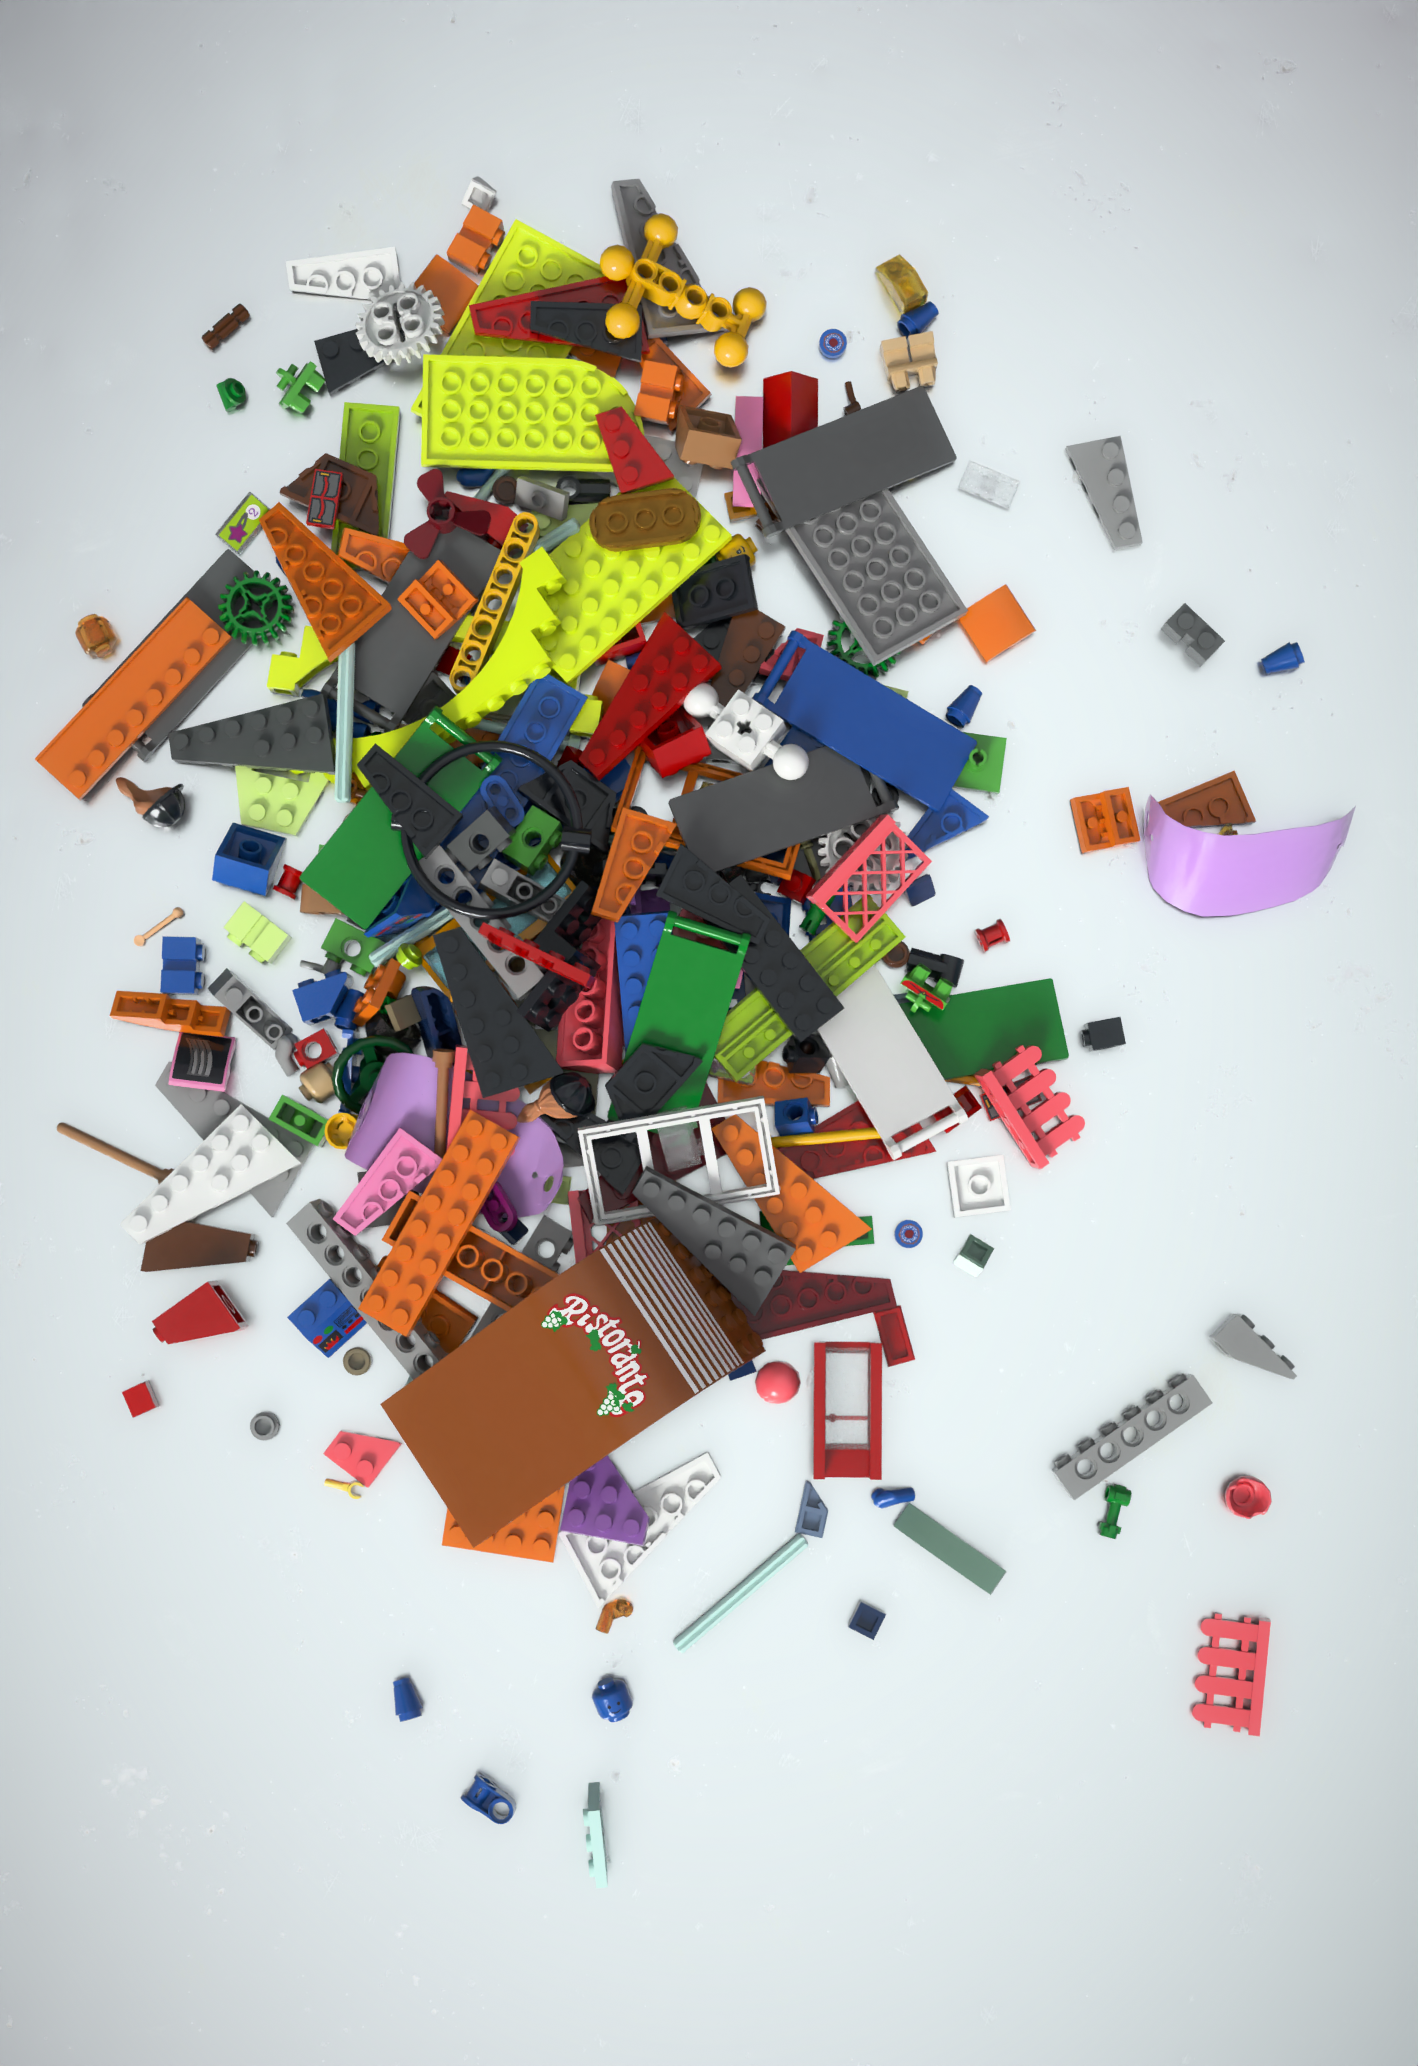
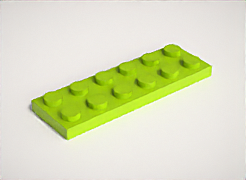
(370, 443)

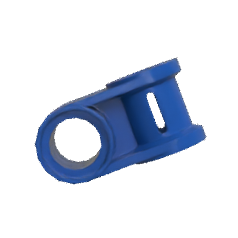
(488, 1798)

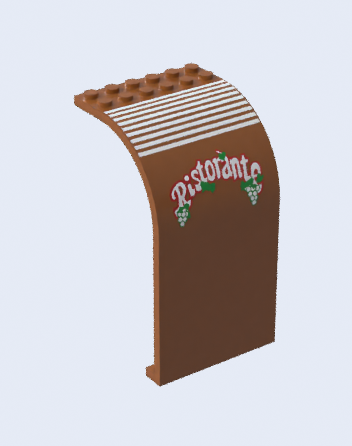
(570, 1377)

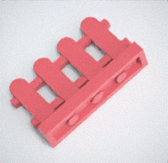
(470, 1089)
(1007, 1105)
(1238, 1688)

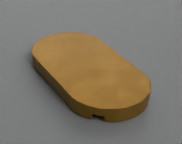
(645, 520)

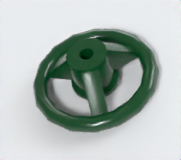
(369, 1067)

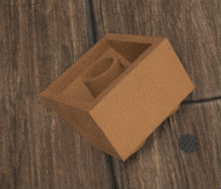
(706, 437)

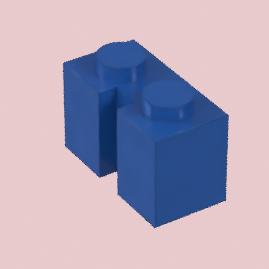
(182, 965)

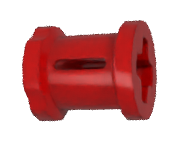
(288, 882)
(992, 935)

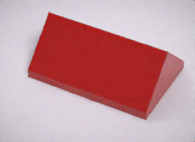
(788, 406)

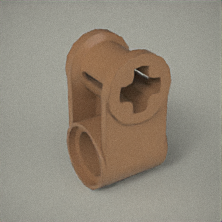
(315, 904)

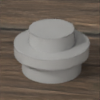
(264, 1426)

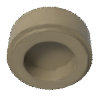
(357, 1361)

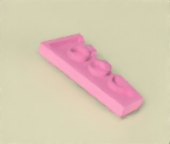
(395, 1172)

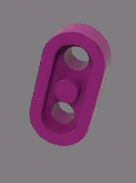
(495, 1208)

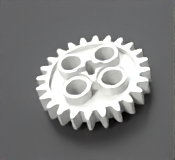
(419, 319)
(837, 838)

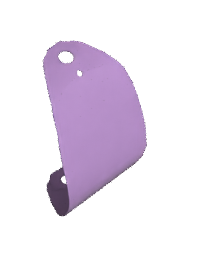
(1237, 872)
(406, 1099)

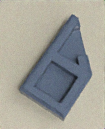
(811, 1513)

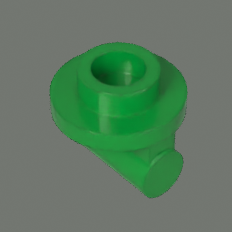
(231, 393)

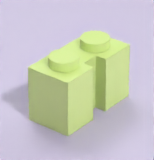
(257, 933)

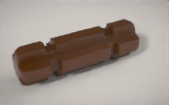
(225, 326)

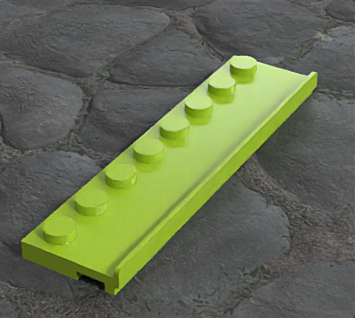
(756, 1030)

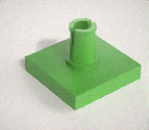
(984, 765)

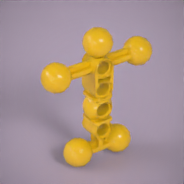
(624, 320)

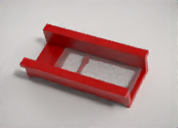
(847, 1410)

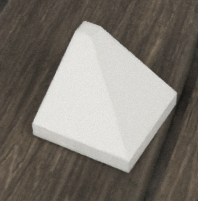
(479, 194)

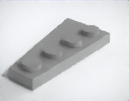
(1106, 478)

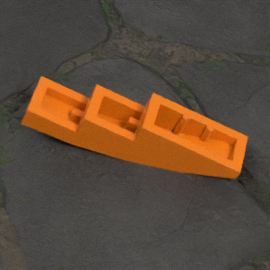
(170, 1014)

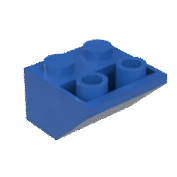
(322, 998)

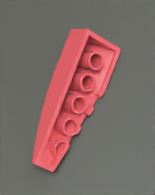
(593, 1025)

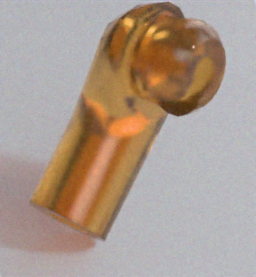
(613, 1611)

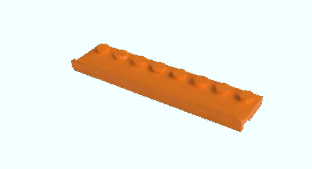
(133, 698)

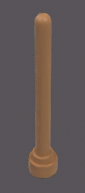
(443, 1061)
(113, 1152)

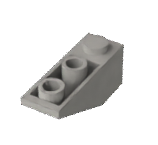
(516, 888)
(249, 1008)
(1241, 1343)

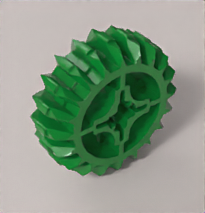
(247, 614)
(854, 651)

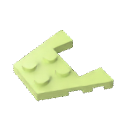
(277, 801)

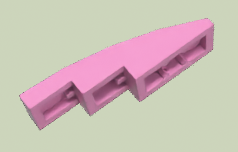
(749, 425)

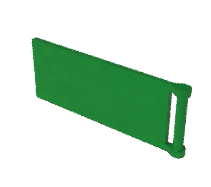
(364, 857)
(688, 1001)
(989, 1026)

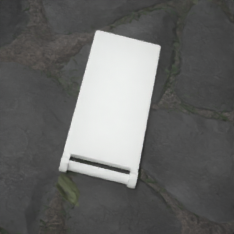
(888, 1064)

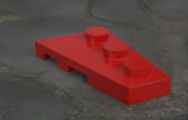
(629, 452)

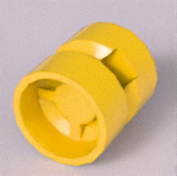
(339, 1129)

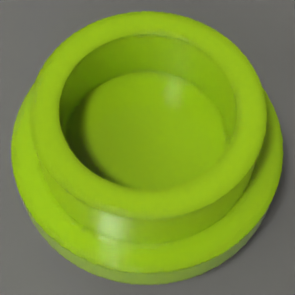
(409, 956)

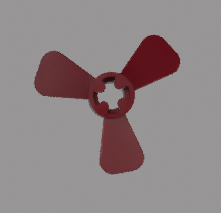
(422, 539)

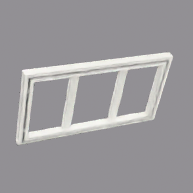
(703, 1115)

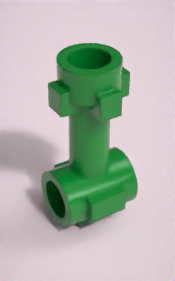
(1117, 1496)

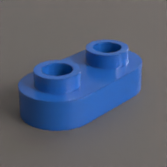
(504, 800)

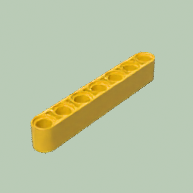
(499, 591)

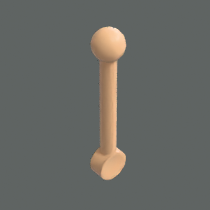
(140, 940)

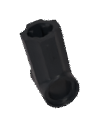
(586, 489)
(940, 965)

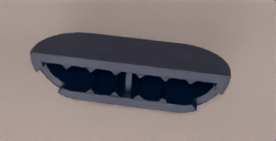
(438, 1019)

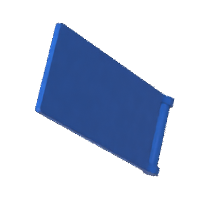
(868, 723)

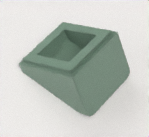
(973, 1256)

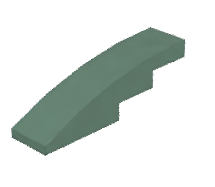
(950, 1548)

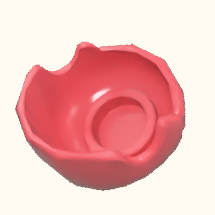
(777, 1382)
(1248, 1497)

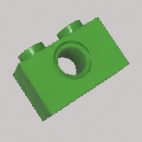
(534, 825)
(340, 937)
(300, 1120)

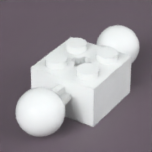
(747, 748)

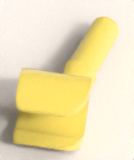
(344, 1486)

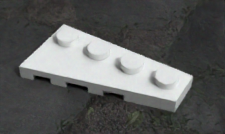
(346, 274)

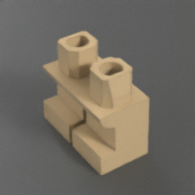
(921, 362)

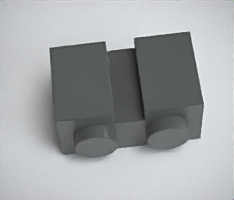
(1194, 632)

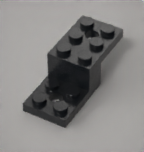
(563, 935)

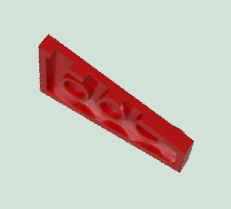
(531, 952)

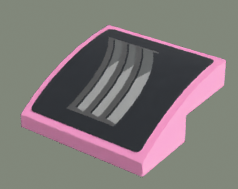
(202, 1061)

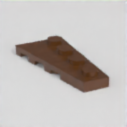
(745, 648)

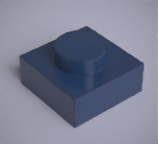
(866, 1620)

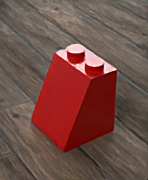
(199, 1315)

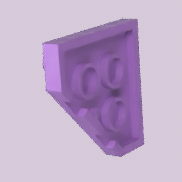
(604, 1506)

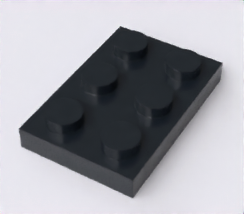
(715, 593)

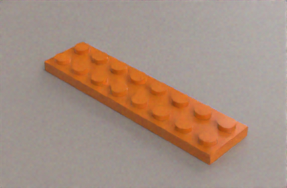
(439, 1223)

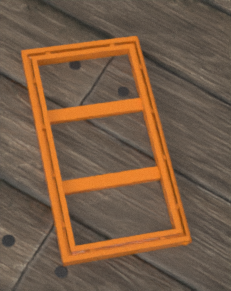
(766, 866)

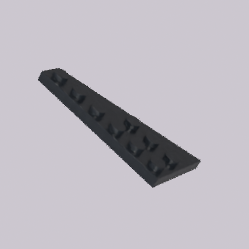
(498, 1039)

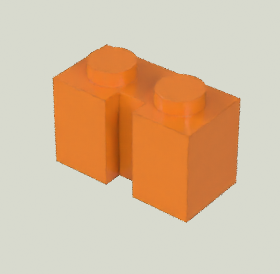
(476, 240)
(658, 392)

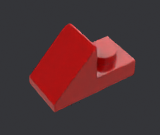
(967, 1102)

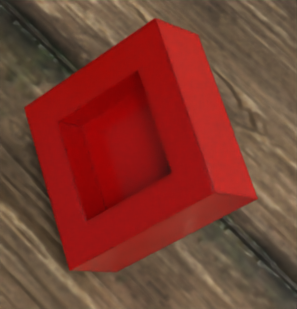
(796, 887)

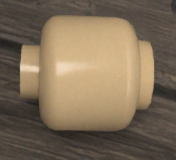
(317, 1082)

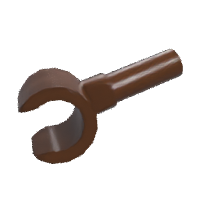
(854, 405)

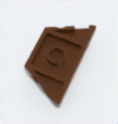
(358, 495)

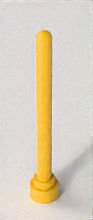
(824, 1137)

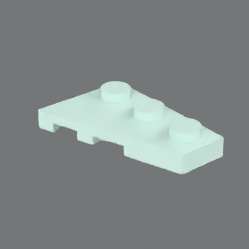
(595, 1841)

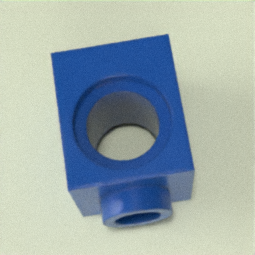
(788, 1110)

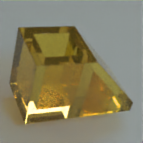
(903, 284)

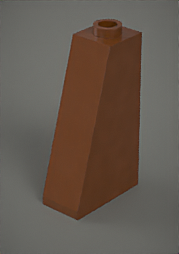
(197, 1246)

